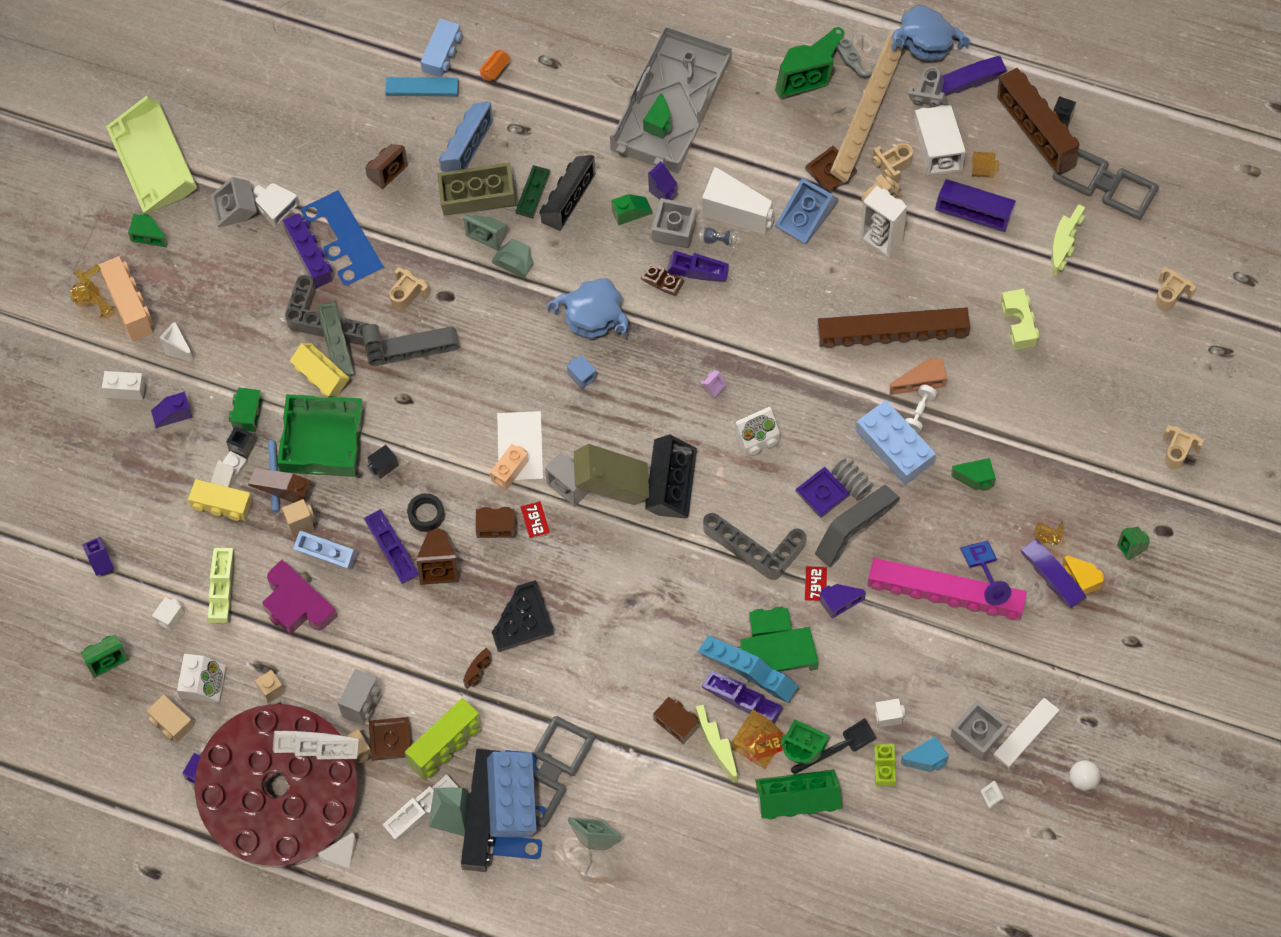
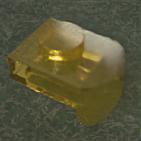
(1047, 534)

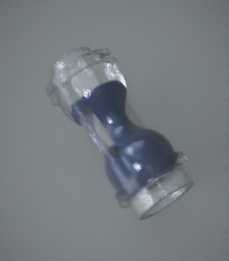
(710, 236)

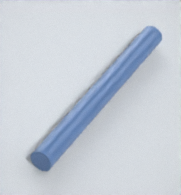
(273, 466)

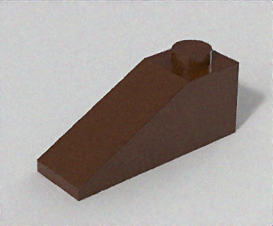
(280, 484)

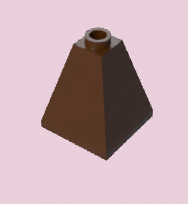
(437, 559)

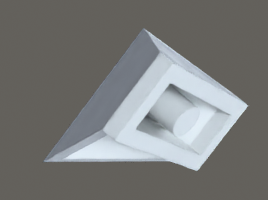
(174, 344)

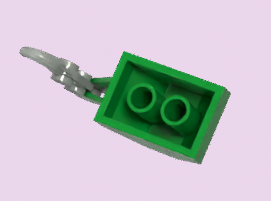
(811, 66)

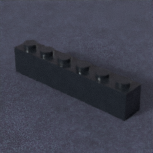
(477, 831)

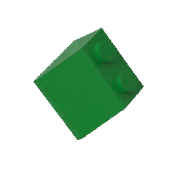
(104, 655)

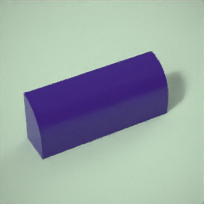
(975, 205)

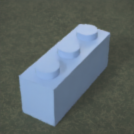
(441, 48)
(325, 549)

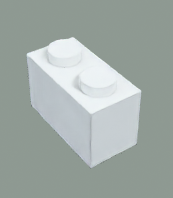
(123, 385)

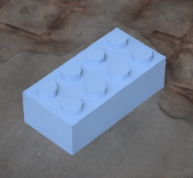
(895, 442)

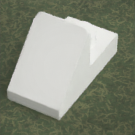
(228, 470)

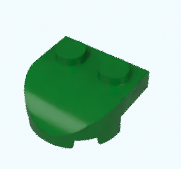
(803, 743)

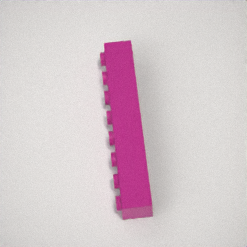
(942, 588)

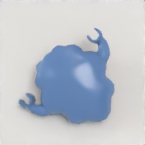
(927, 34)
(592, 309)

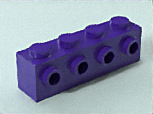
(307, 250)

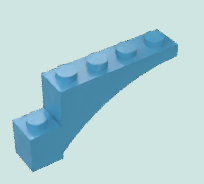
(749, 667)

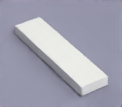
(1026, 733)

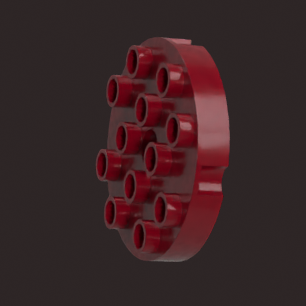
(246, 816)

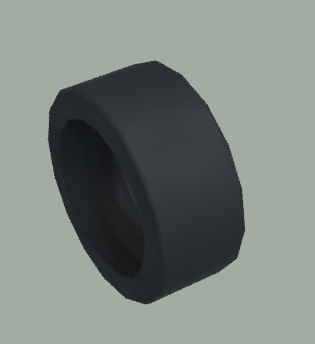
(425, 499)

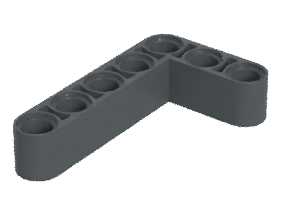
(306, 316)
(408, 346)
(854, 521)
(753, 548)

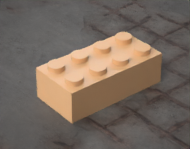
(127, 298)

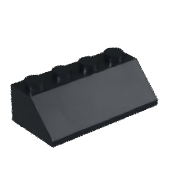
(568, 192)
(671, 477)

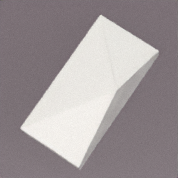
(339, 853)

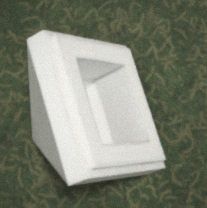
(992, 794)

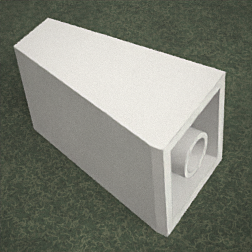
(939, 140)
(736, 203)

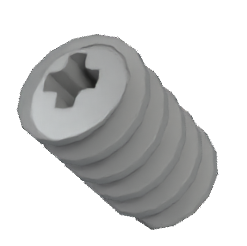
(851, 479)

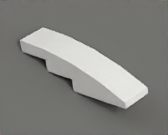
(315, 744)
(415, 810)

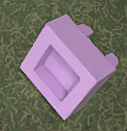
(714, 383)

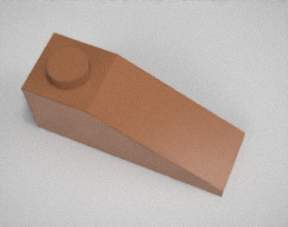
(926, 373)

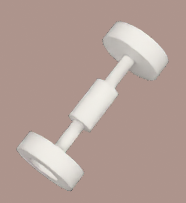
(927, 393)

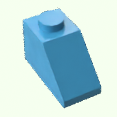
(926, 756)

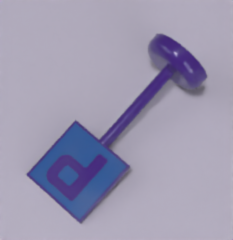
(980, 554)

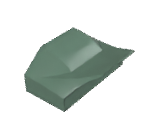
(514, 258)

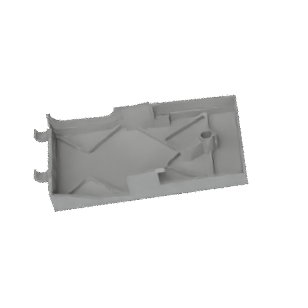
(688, 75)

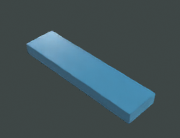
(421, 86)

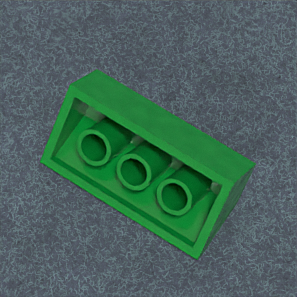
(798, 794)

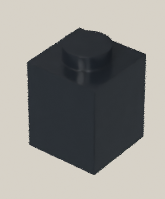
(1065, 109)
(240, 442)
(382, 461)

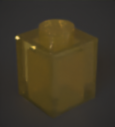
(984, 164)

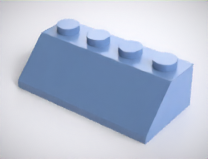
(467, 137)

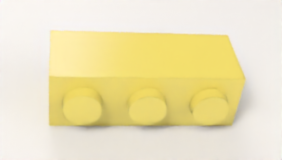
(319, 369)
(220, 500)

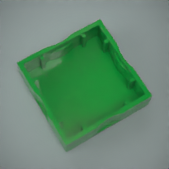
(321, 435)

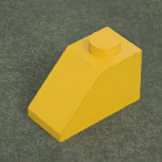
(1084, 574)

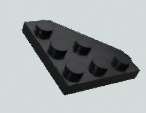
(522, 619)

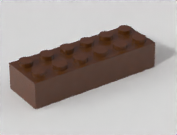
(1038, 120)

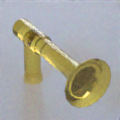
(83, 278)

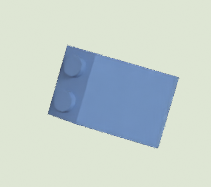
(806, 211)

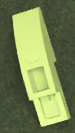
(1065, 239)

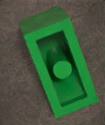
(658, 118)
(630, 208)
(146, 231)
(975, 474)
(1133, 542)

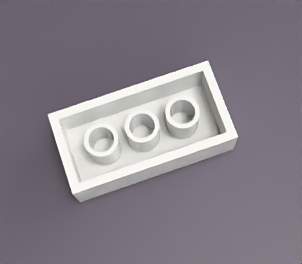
(883, 221)

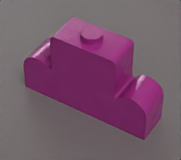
(295, 601)

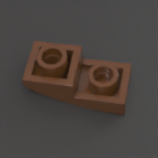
(660, 279)
(473, 674)

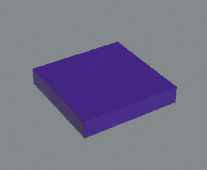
(822, 492)

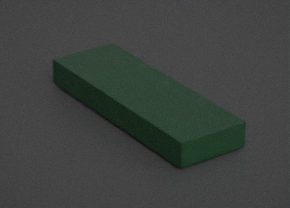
(532, 191)

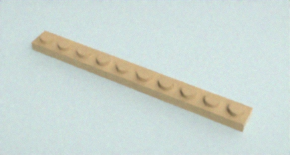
(866, 110)

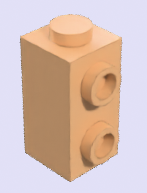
(509, 466)

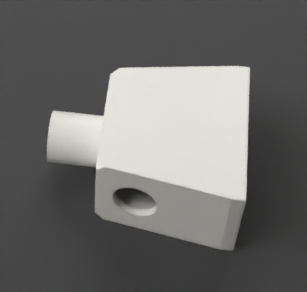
(275, 203)

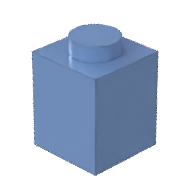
(581, 371)

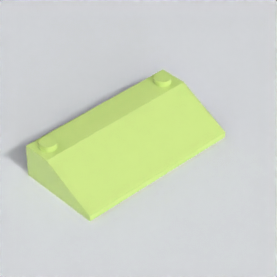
(151, 155)

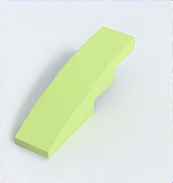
(220, 585)
(719, 748)

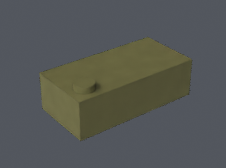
(476, 189)
(611, 474)

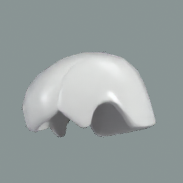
(1085, 775)

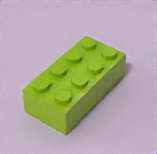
(443, 739)

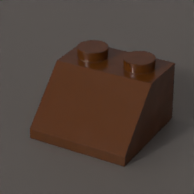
(387, 165)

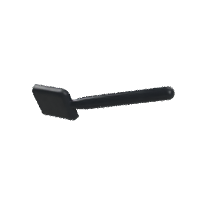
(855, 736)

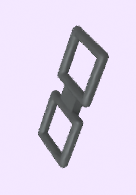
(1109, 182)
(552, 768)

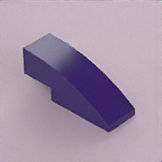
(697, 267)

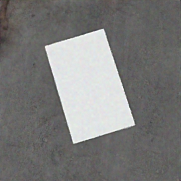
(525, 431)

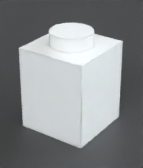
(168, 613)
(889, 712)

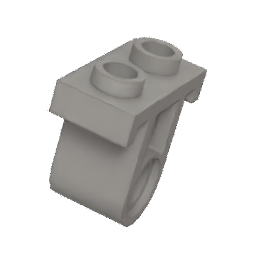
(929, 91)

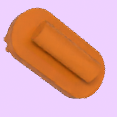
(494, 65)

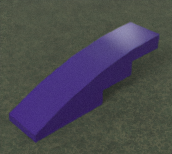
(973, 75)
(391, 546)
(1054, 573)
(740, 696)

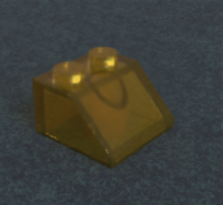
(757, 739)

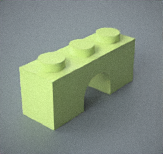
(1017, 304)

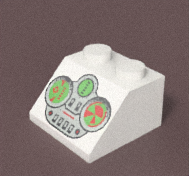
(757, 432)
(201, 679)

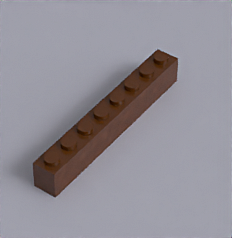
(893, 327)

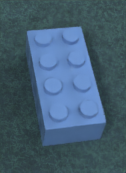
(511, 794)

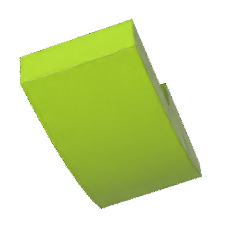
(884, 764)

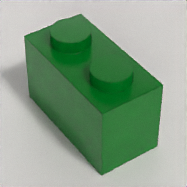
(246, 409)
(769, 621)

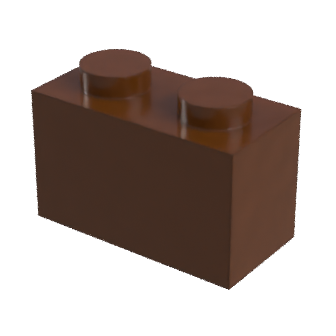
(495, 522)
(676, 720)

